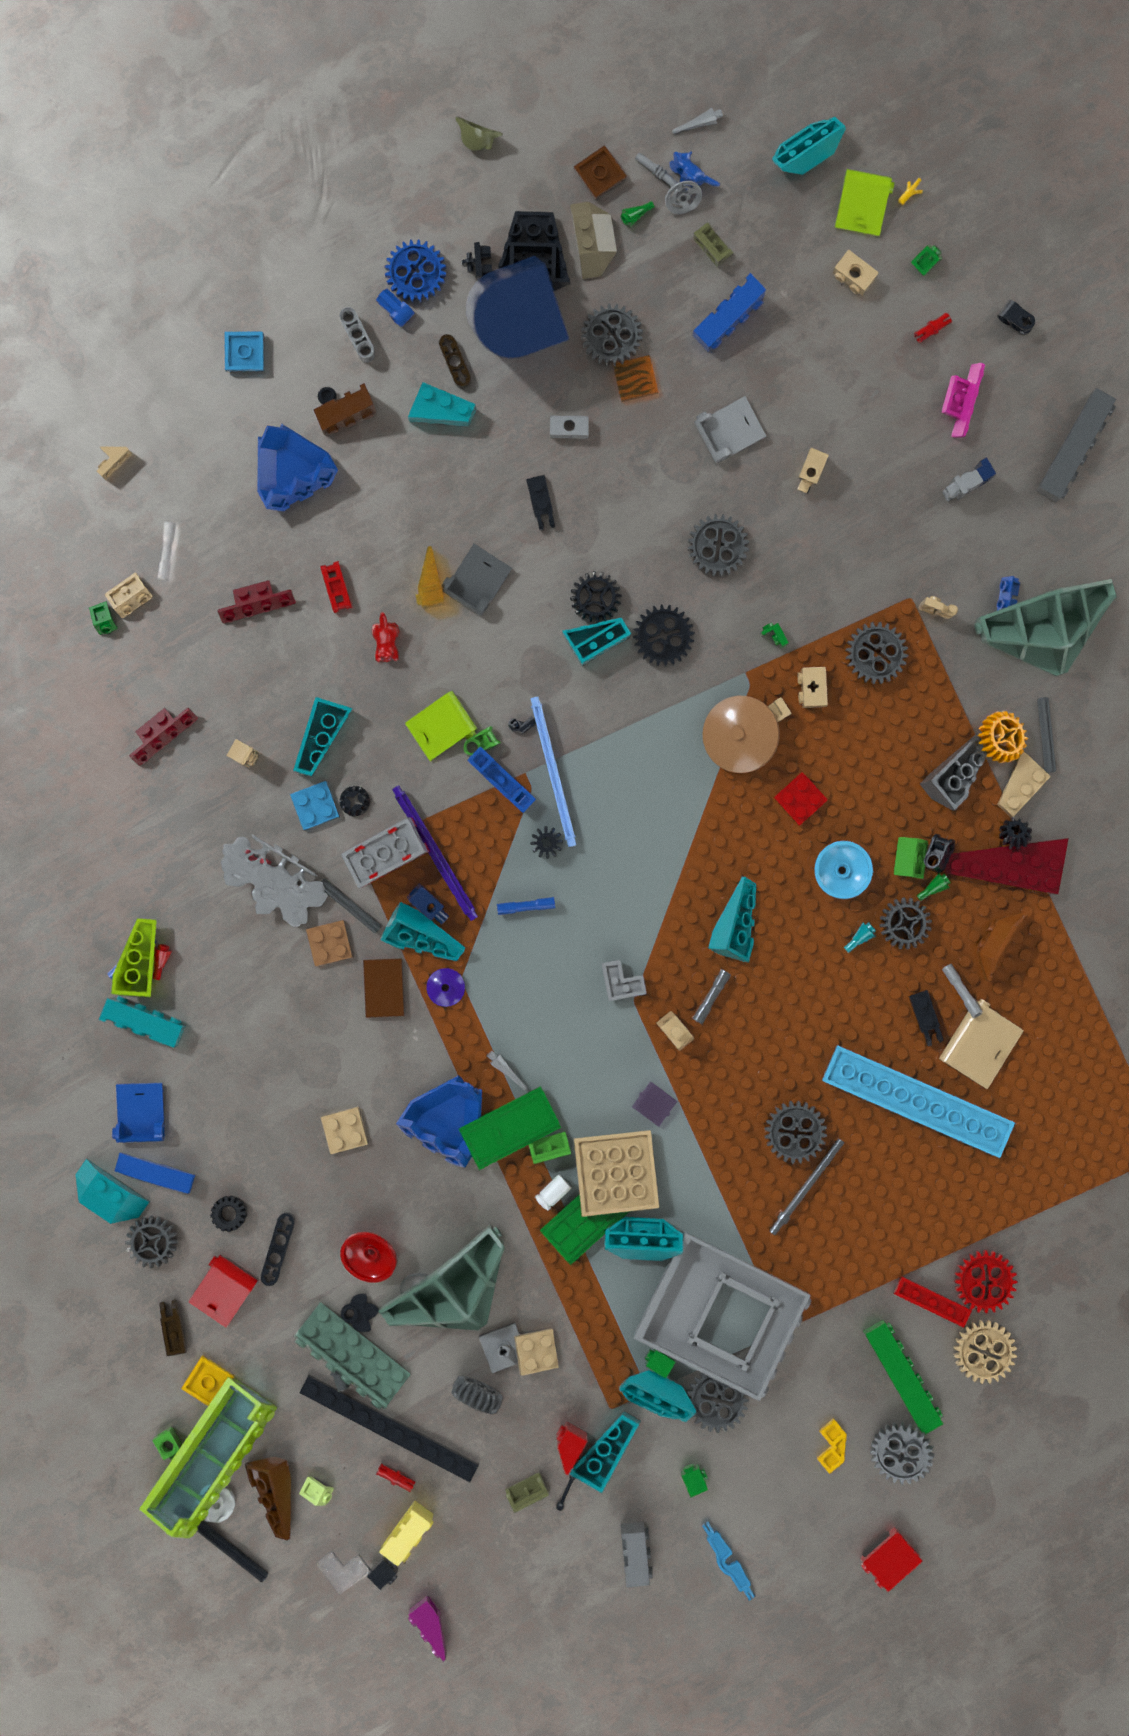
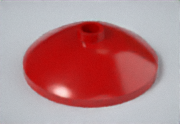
(368, 1257)

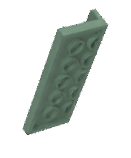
(351, 1356)

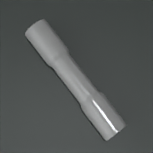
(970, 1003)

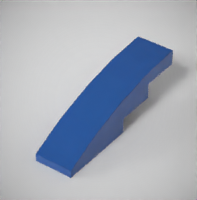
(154, 1173)

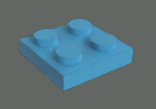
(244, 351)
(314, 805)

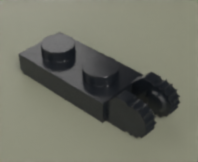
(540, 500)
(925, 1015)

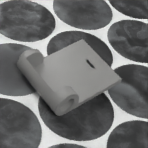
(728, 431)

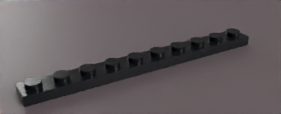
(389, 1428)

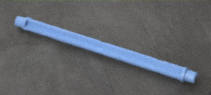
(553, 772)

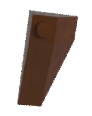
(273, 1484)

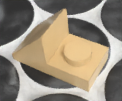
(117, 457)

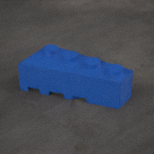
(730, 313)

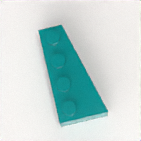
(322, 727)
(142, 1021)
(602, 1458)

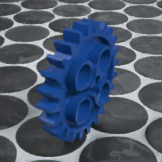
(401, 262)

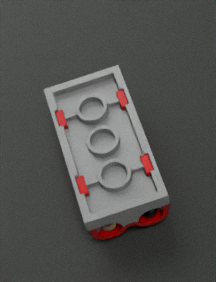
(385, 852)

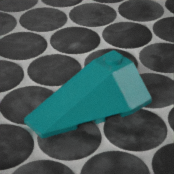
(414, 930)
(733, 930)

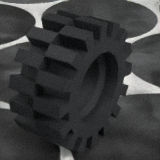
(217, 1218)

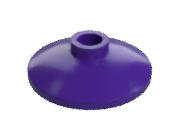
(453, 980)

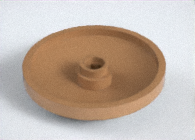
(741, 734)

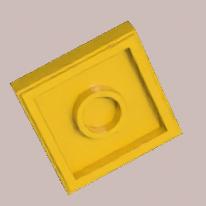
(206, 1380)

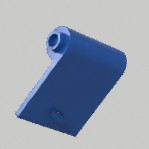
(139, 1115)

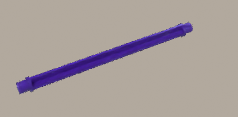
(436, 854)

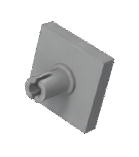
(500, 1347)

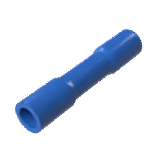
(513, 907)

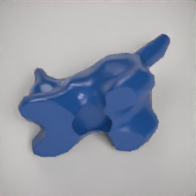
(688, 171)

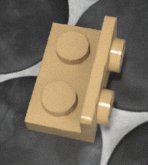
(128, 595)

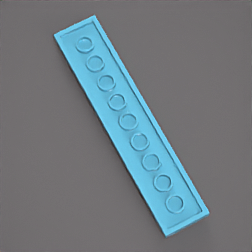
(918, 1101)

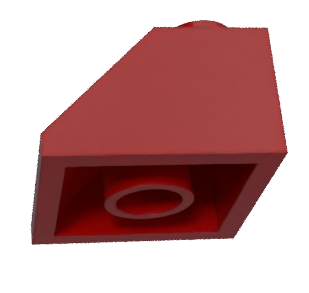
(570, 1445)

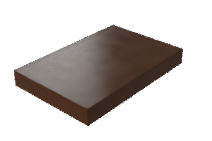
(383, 987)

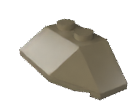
(593, 238)

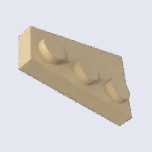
(1024, 782)

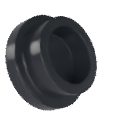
(326, 394)

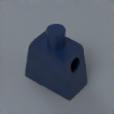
(421, 897)

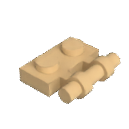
(935, 607)

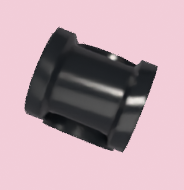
(1014, 316)
(939, 852)

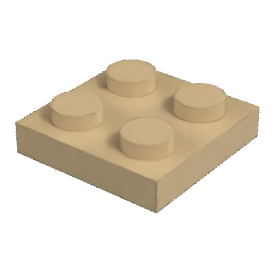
(344, 1130)
(536, 1351)

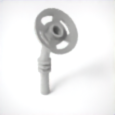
(680, 188)

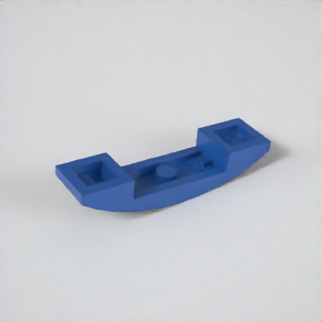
(501, 779)

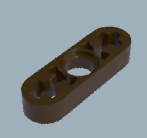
(455, 376)

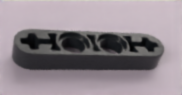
(276, 1248)

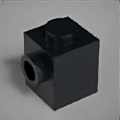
(383, 1572)

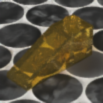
(429, 585)

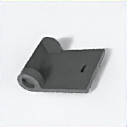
(477, 582)

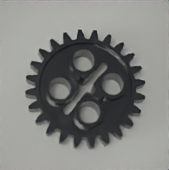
(669, 651)

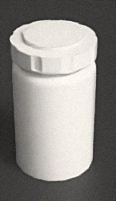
(553, 1192)

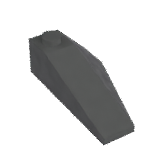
(953, 778)

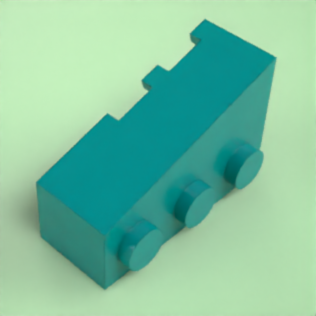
(441, 407)
(595, 639)

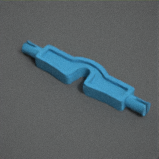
(733, 1569)

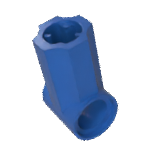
(398, 310)

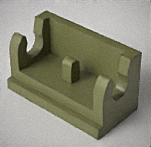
(712, 244)
(527, 1492)

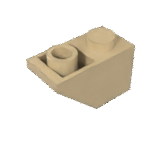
(243, 754)

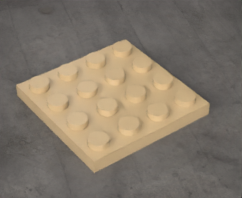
(616, 1173)

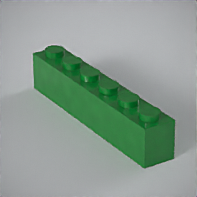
(902, 1376)

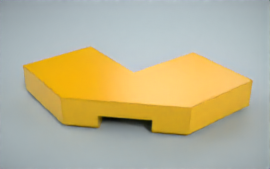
(835, 1454)

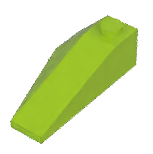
(135, 966)

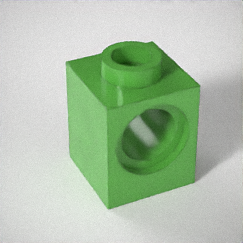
(167, 1435)

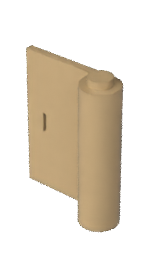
(981, 1045)

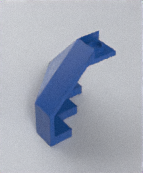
(290, 468)
(439, 1114)

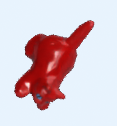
(385, 636)

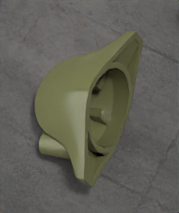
(475, 136)

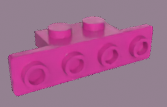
(961, 399)

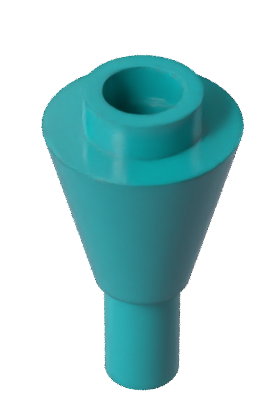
(863, 934)

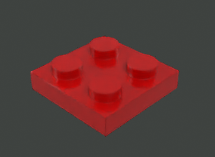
(800, 798)

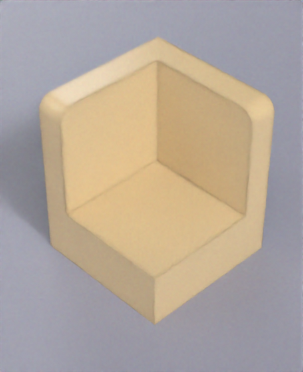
(780, 709)

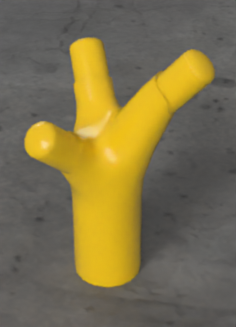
(910, 191)

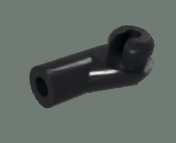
(521, 727)

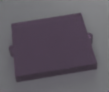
(654, 1104)

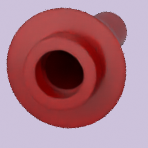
(161, 956)

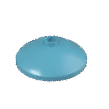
(857, 869)

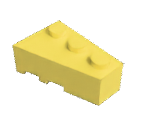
(407, 1533)

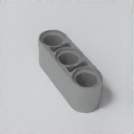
(354, 326)

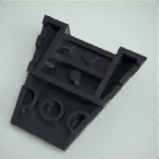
(536, 236)

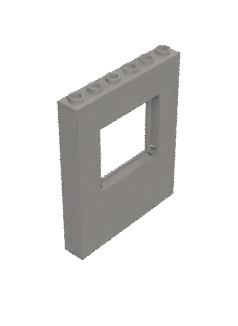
(686, 1298)

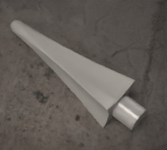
(707, 118)
(499, 1063)

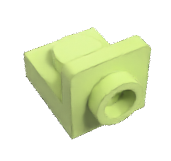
(316, 1492)

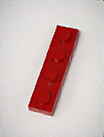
(932, 1301)

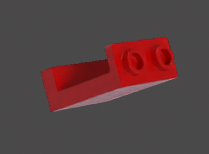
(891, 1561)

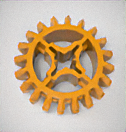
(1002, 732)

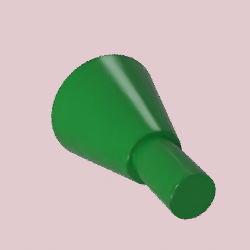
(632, 215)
(937, 885)

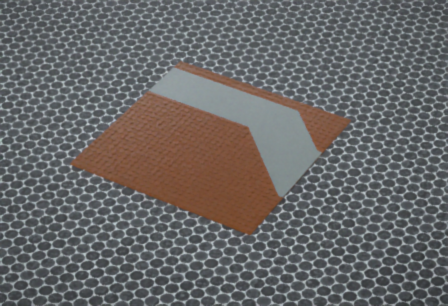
(645, 885)

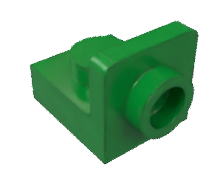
(927, 259)
(102, 618)
(778, 636)

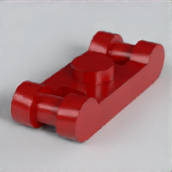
(336, 587)

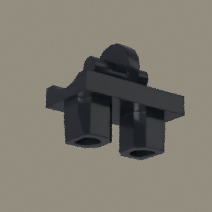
(481, 252)

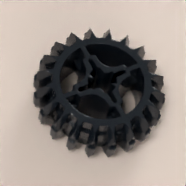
(585, 584)

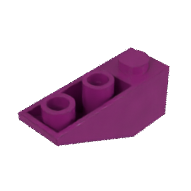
(428, 1620)

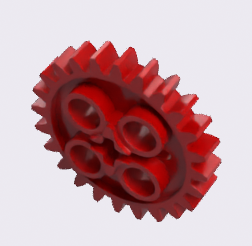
(1002, 1280)

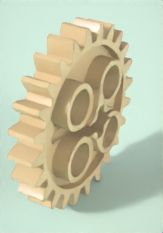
(991, 1336)

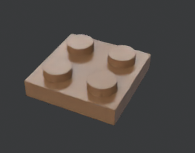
(329, 943)

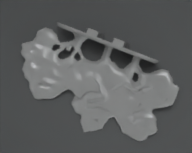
(272, 884)

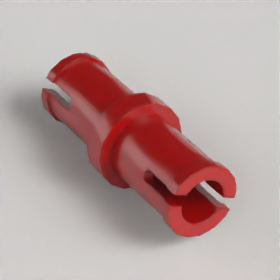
(933, 327)
(395, 1477)

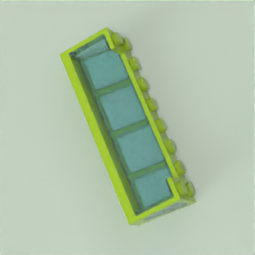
(208, 1459)

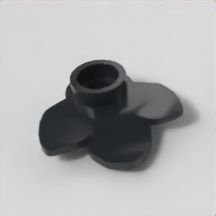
(362, 1313)

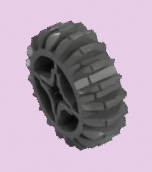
(908, 931)
(137, 1251)
(477, 1395)

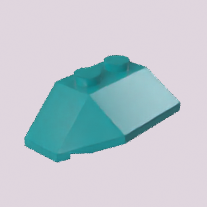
(809, 146)
(107, 1195)
(643, 1239)
(658, 1395)

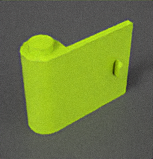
(863, 202)
(444, 725)

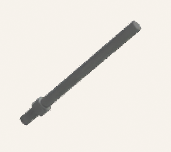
(784, 1216)

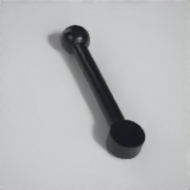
(559, 1506)

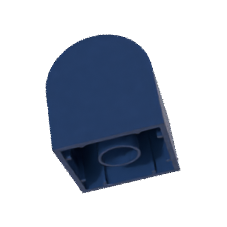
(516, 310)

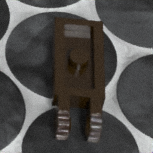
(172, 1330)

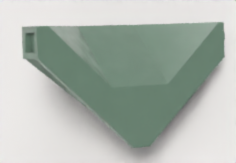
(1049, 627)
(456, 1292)

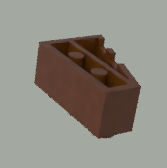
(345, 411)

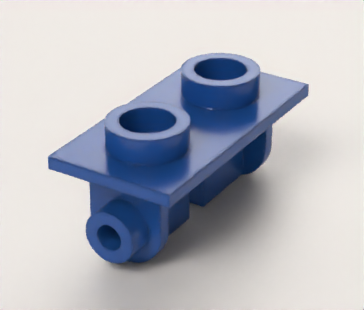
(1008, 587)

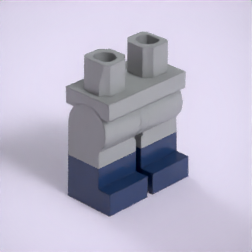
(970, 480)

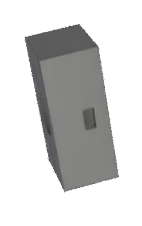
(557, 427)

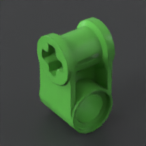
(482, 740)

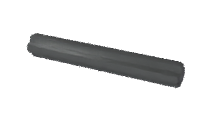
(1046, 735)
(350, 906)

